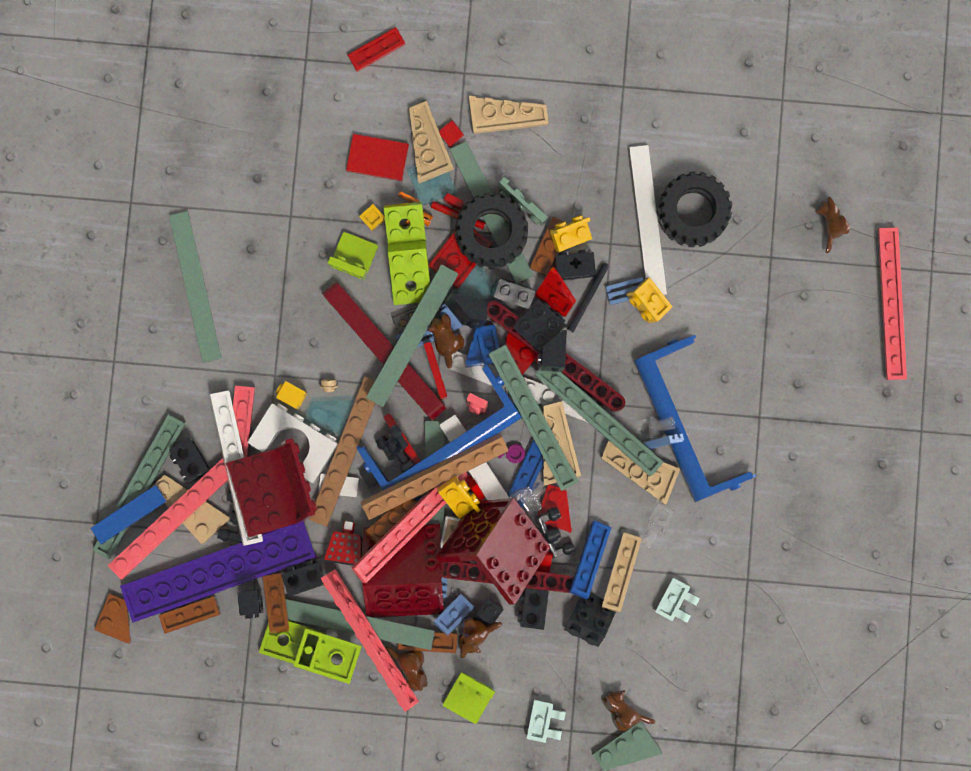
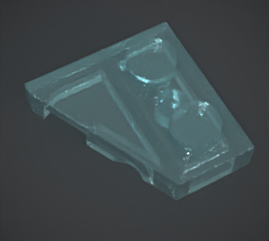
(477, 284)
(330, 414)

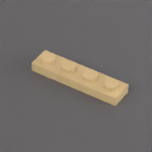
(621, 572)

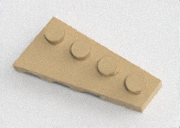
(499, 115)
(429, 148)
(558, 423)
(658, 485)
(203, 521)

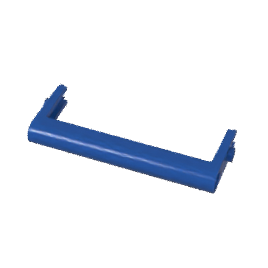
(665, 409)
(484, 430)

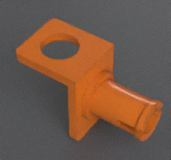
(427, 217)

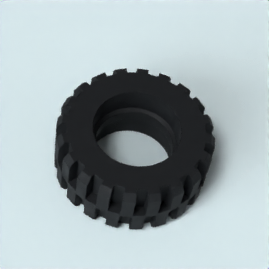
(702, 185)
(499, 206)

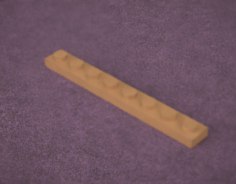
(344, 455)
(434, 476)

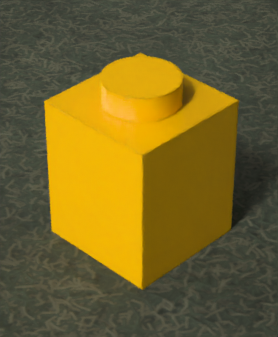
(290, 395)

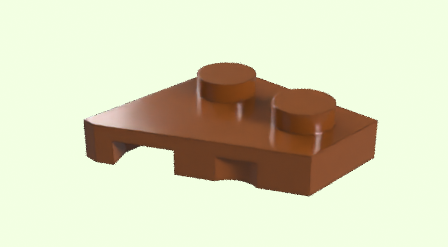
(114, 619)

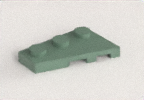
(532, 210)
(627, 748)

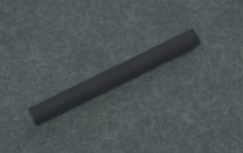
(588, 297)

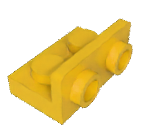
(571, 234)
(649, 301)
(458, 498)

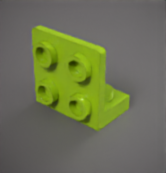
(353, 256)
(468, 697)

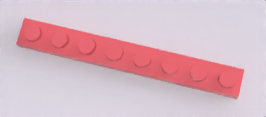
(892, 304)
(169, 521)
(400, 534)
(370, 640)

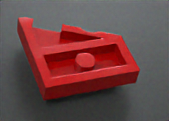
(556, 293)
(522, 354)
(556, 498)

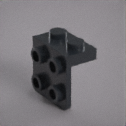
(539, 325)
(590, 620)

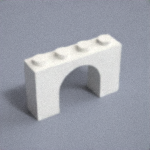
(278, 420)

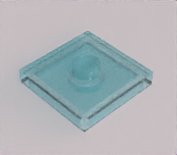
(432, 189)

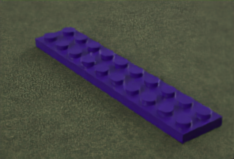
(217, 572)

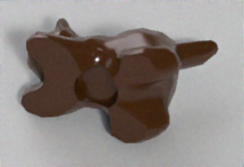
(835, 223)
(446, 341)
(473, 635)
(411, 664)
(624, 714)

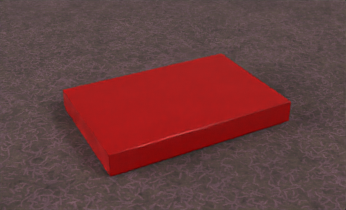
(377, 157)
(452, 258)

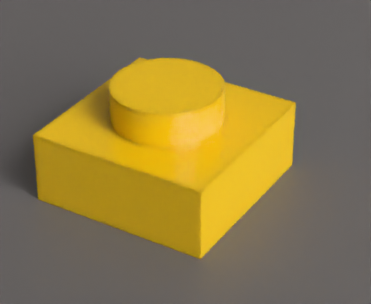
(372, 217)

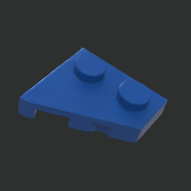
(483, 343)

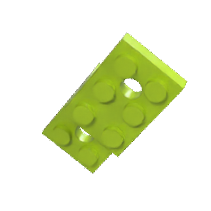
(407, 252)
(313, 651)

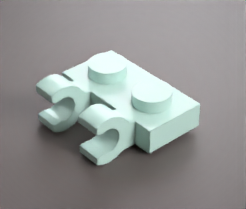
(673, 599)
(540, 721)

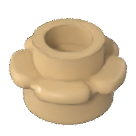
(328, 385)

